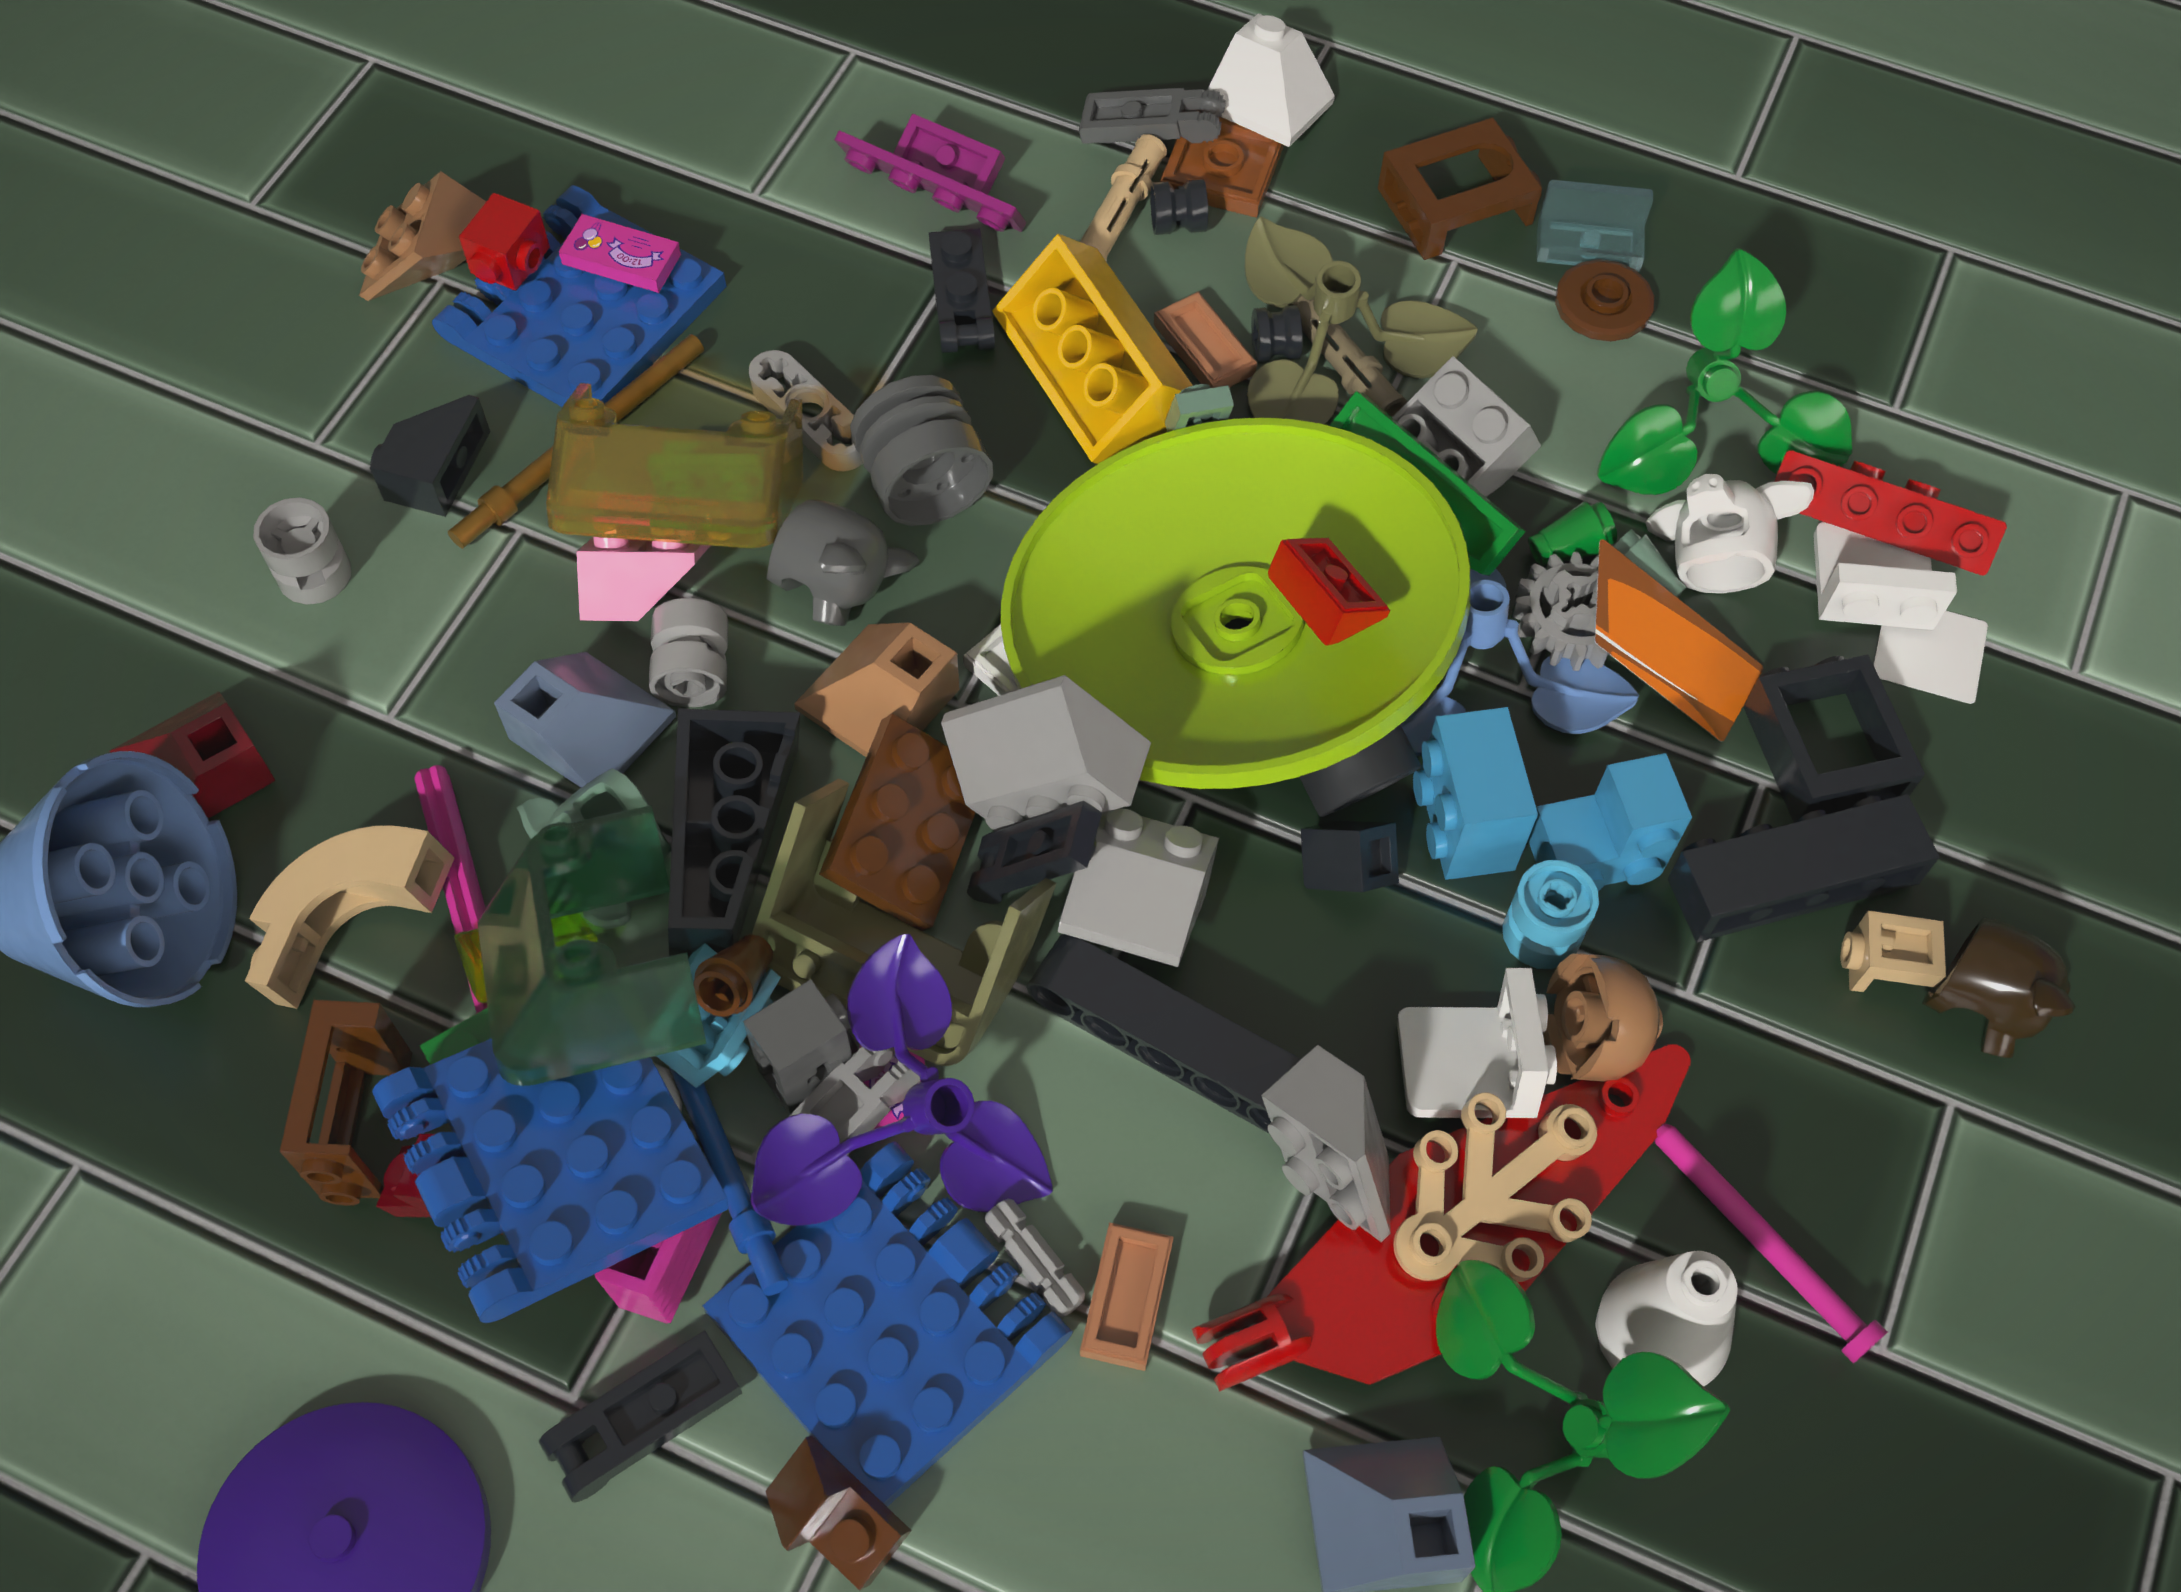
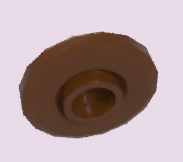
(1604, 300)

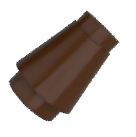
(732, 976)

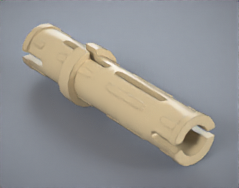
(1129, 185)

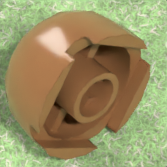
(1601, 1017)

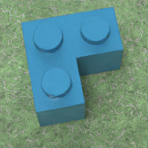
(1621, 829)

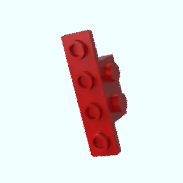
(1895, 515)

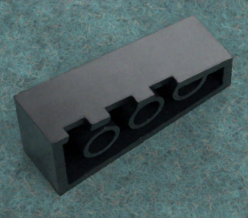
(724, 811)

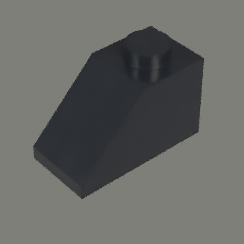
(430, 455)

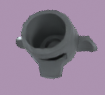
(835, 556)

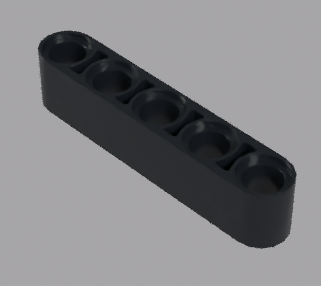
(1160, 1027)

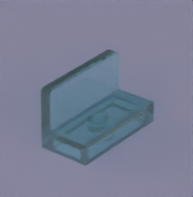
(1593, 223)

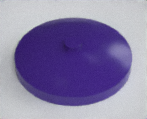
(349, 1506)

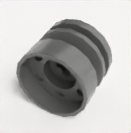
(921, 450)

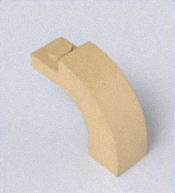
(330, 887)

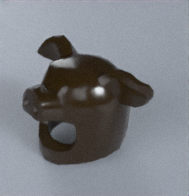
(2008, 980)

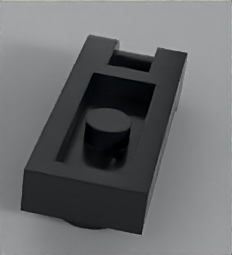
(961, 290)
(1034, 851)
(640, 1415)

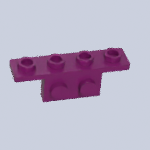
(942, 163)

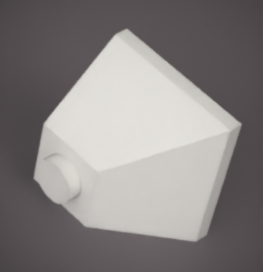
(1272, 81)

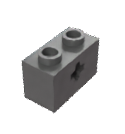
(799, 1042)

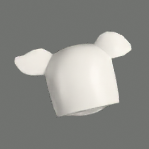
(1728, 530)

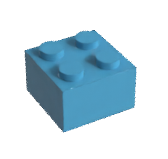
(1475, 793)

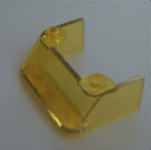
(673, 480)

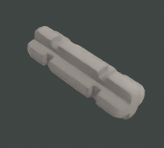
(1034, 1258)

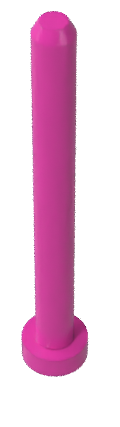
(1771, 1245)

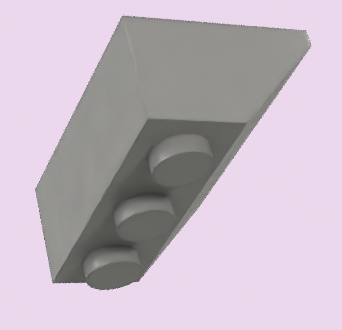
(1043, 753)

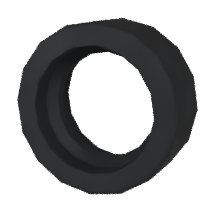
(1362, 773)

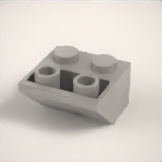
(1332, 1140)

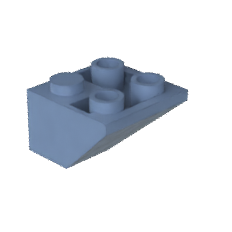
(581, 716)
(1387, 1516)

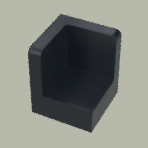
(1349, 856)

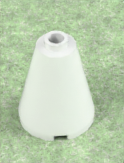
(1672, 1309)

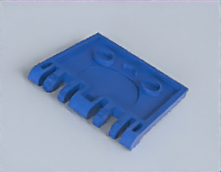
(576, 324)
(566, 1165)
(879, 1336)

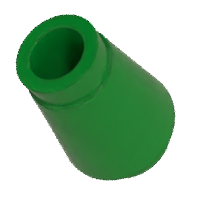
(1574, 532)

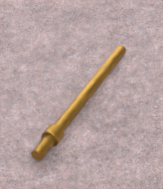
(501, 502)

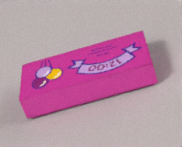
(620, 253)

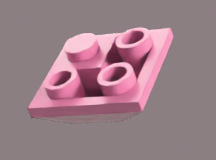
(629, 576)

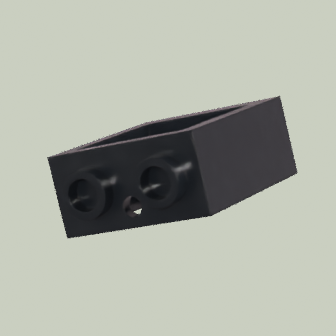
(1801, 787)

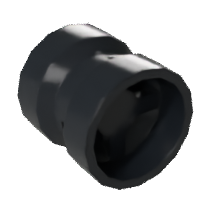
(1180, 206)

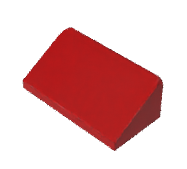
(1325, 589)

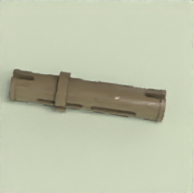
(1381, 390)

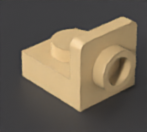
(1894, 950)

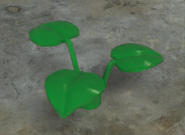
(1732, 311)
(1646, 1425)

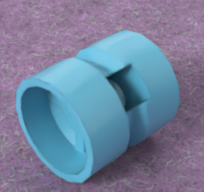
(1550, 913)

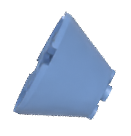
(119, 882)

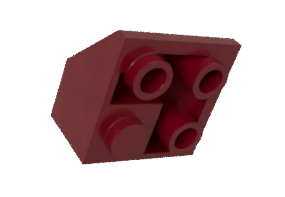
(209, 750)

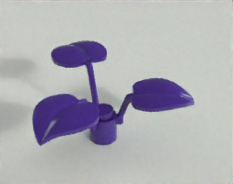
(993, 1155)

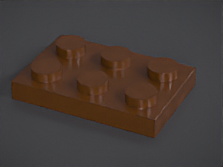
(901, 826)

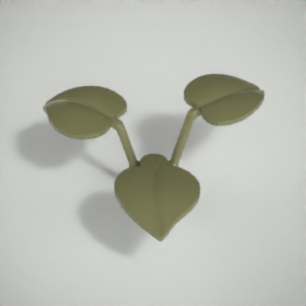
(1290, 264)

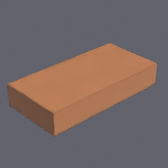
(1204, 342)
(1126, 1296)

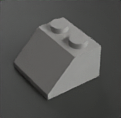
(1140, 887)

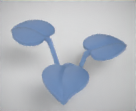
(1563, 698)

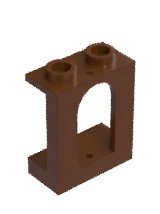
(1428, 218)
(362, 1044)

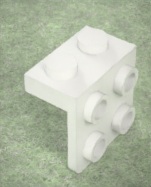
(1877, 582)
(1477, 1050)

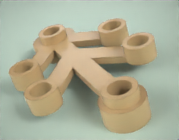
(1488, 1196)

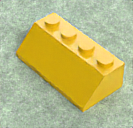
(1091, 348)

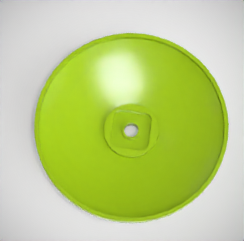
(1176, 538)

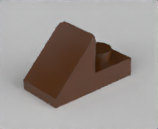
(830, 1508)

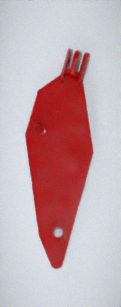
(1354, 1304)

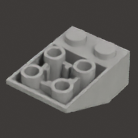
(1469, 427)

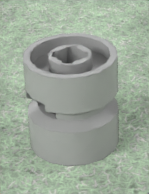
(302, 550)
(688, 653)

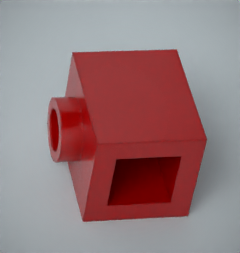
(504, 242)

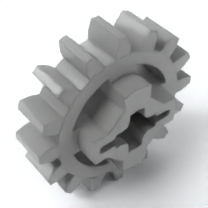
(1570, 609)

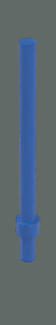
(749, 1230)

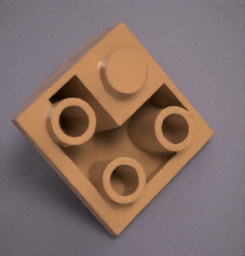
(419, 236)
(880, 674)

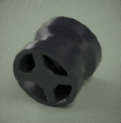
(1276, 333)

